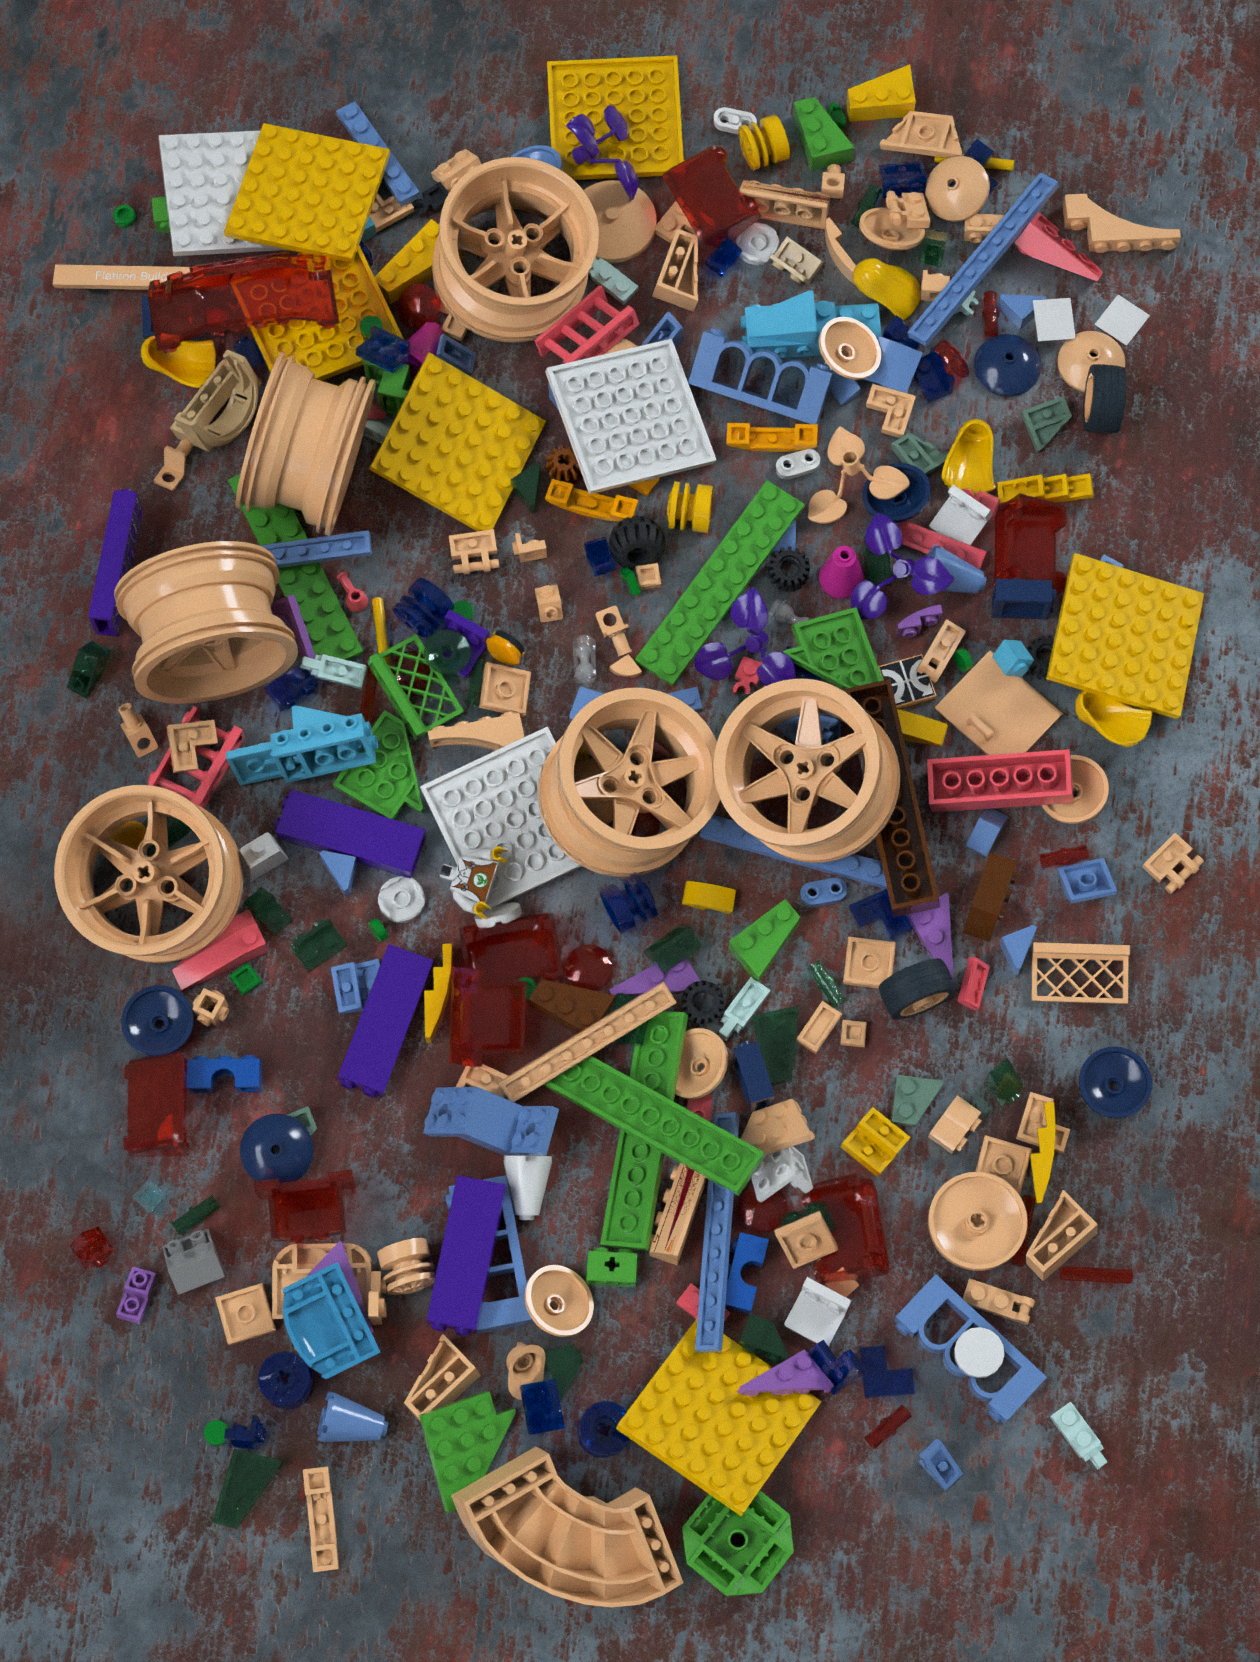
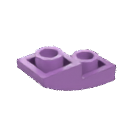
(912, 624)
(136, 1295)

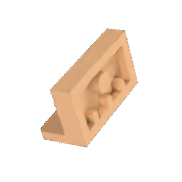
(980, 226)

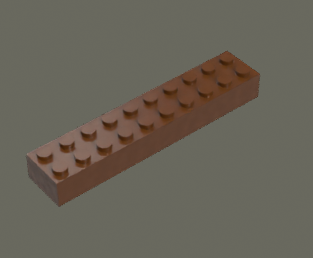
(902, 839)

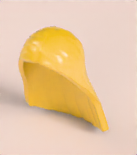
(888, 285)
(188, 365)
(971, 458)
(1113, 719)

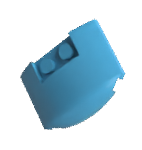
(327, 1322)

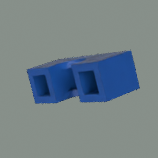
(204, 1072)
(748, 1251)

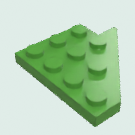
(835, 649)
(389, 781)
(463, 1441)

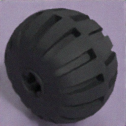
(637, 542)

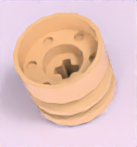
(405, 1260)

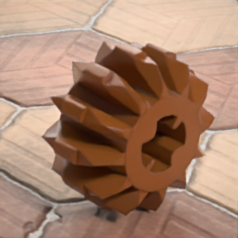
(559, 470)

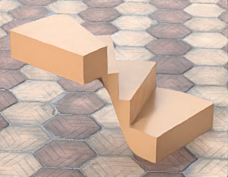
(568, 1540)

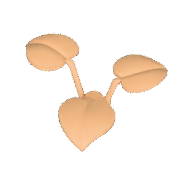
(847, 451)

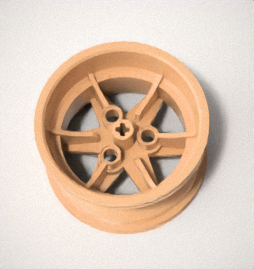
(502, 187)
(304, 443)
(205, 622)
(652, 718)
(750, 728)
(89, 834)

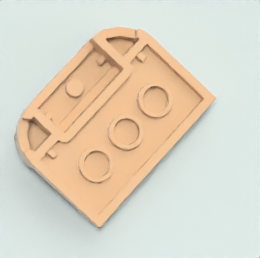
(299, 1259)

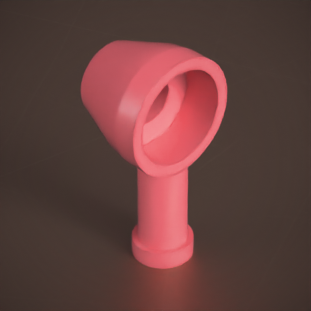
(353, 605)

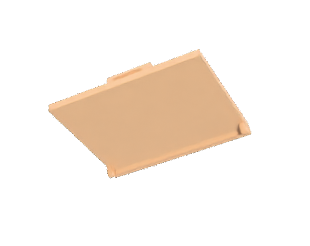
(998, 710)

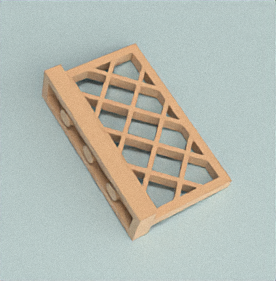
(1080, 952)

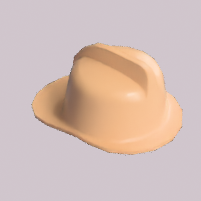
(524, 1366)

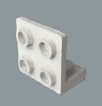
(961, 517)
(778, 1170)
(817, 1312)

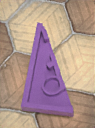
(288, 611)
(935, 931)
(676, 980)
(339, 1255)
(793, 1375)

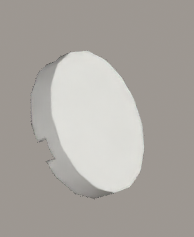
(758, 244)
(401, 899)
(501, 913)
(979, 1352)

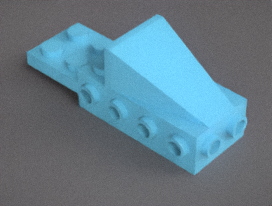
(796, 323)
(316, 737)

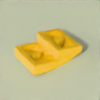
(875, 1142)

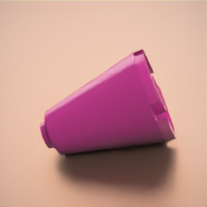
(422, 343)
(841, 573)

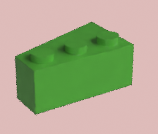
(820, 135)
(764, 939)

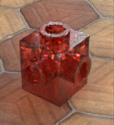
(92, 1248)

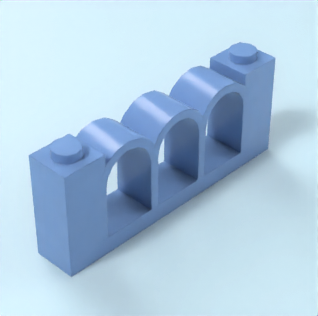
(707, 365)
(925, 1304)
(511, 1311)

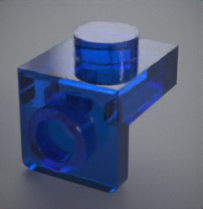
(724, 257)
(599, 556)

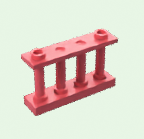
(600, 342)
(208, 779)

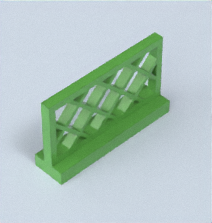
(400, 700)

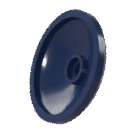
(1006, 376)
(912, 499)
(154, 1006)
(1118, 1067)
(294, 1144)

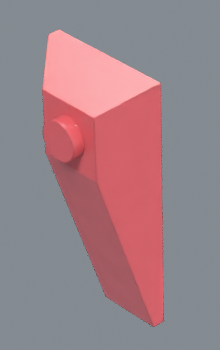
(1043, 242)
(235, 946)

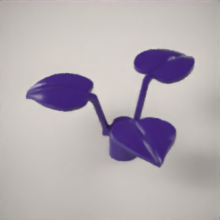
(587, 152)
(928, 571)
(752, 613)

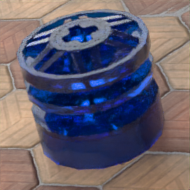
(423, 608)
(628, 903)
(299, 1385)
(605, 1414)

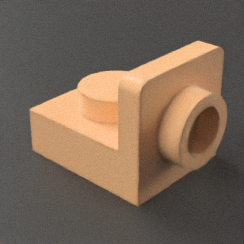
(530, 551)

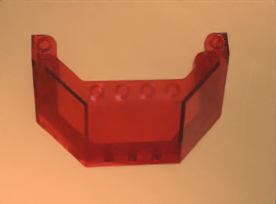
(241, 296)

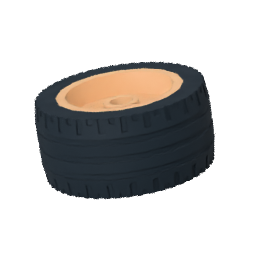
(1104, 398)
(917, 988)

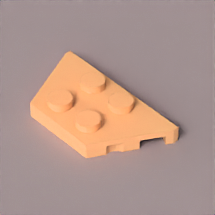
(924, 135)
(777, 1127)

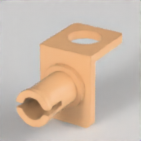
(833, 182)
(174, 464)
(616, 631)
(135, 729)

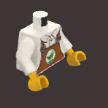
(474, 878)

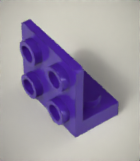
(473, 633)

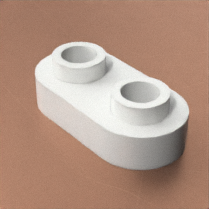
(734, 117)
(798, 464)

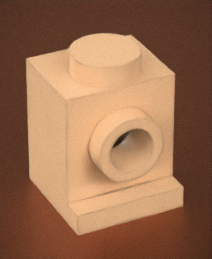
(932, 285)

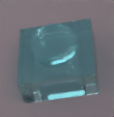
(149, 1197)

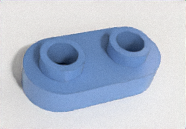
(824, 894)

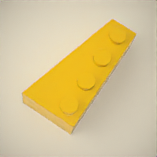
(411, 263)

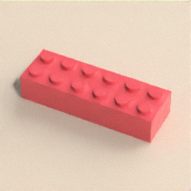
(1000, 781)

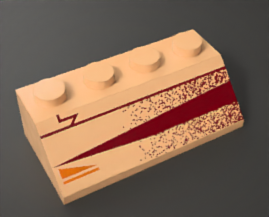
(788, 204)
(677, 1215)

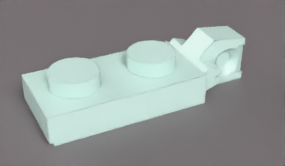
(612, 281)
(335, 670)
(743, 1007)
(1079, 1435)

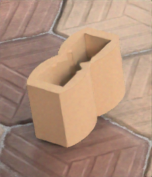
(955, 1124)

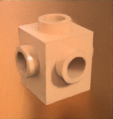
(209, 1000)

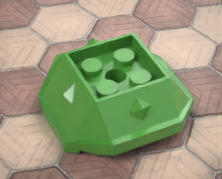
(744, 1568)

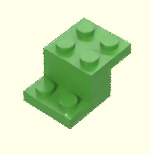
(392, 386)

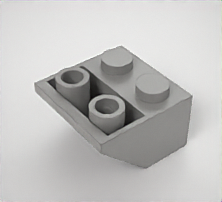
(192, 1261)

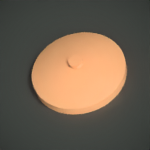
(623, 224)
(977, 1221)

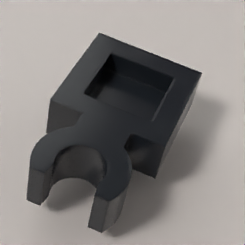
(433, 198)

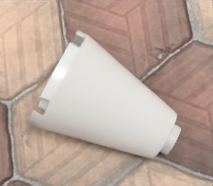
(527, 1183)

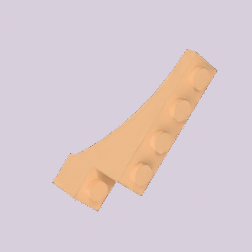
(1112, 233)
(485, 733)

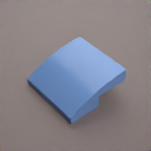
(896, 365)
(353, 984)

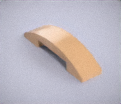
(839, 256)
(321, 1519)

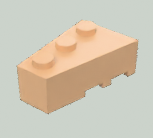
(679, 272)
(1061, 1237)
(442, 1380)

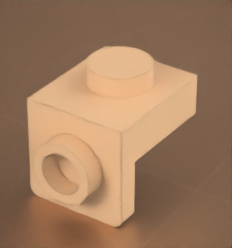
(549, 603)

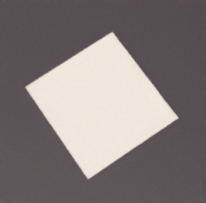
(1054, 319)
(1122, 319)

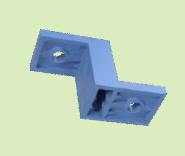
(490, 1121)

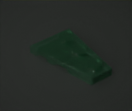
(776, 1041)
(242, 1487)

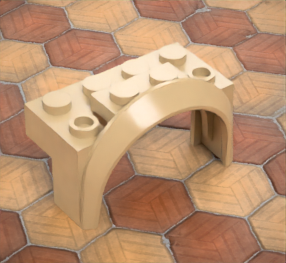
(228, 379)

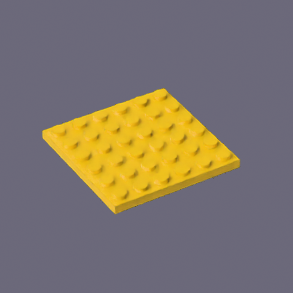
(644, 94)
(307, 193)
(332, 349)
(457, 444)
(1125, 636)
(709, 1430)

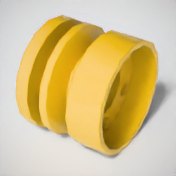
(764, 142)
(690, 507)

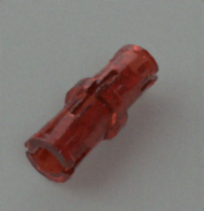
(990, 314)
(1064, 856)
(888, 1426)

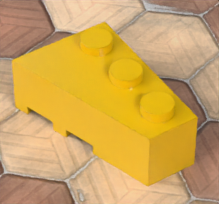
(882, 97)

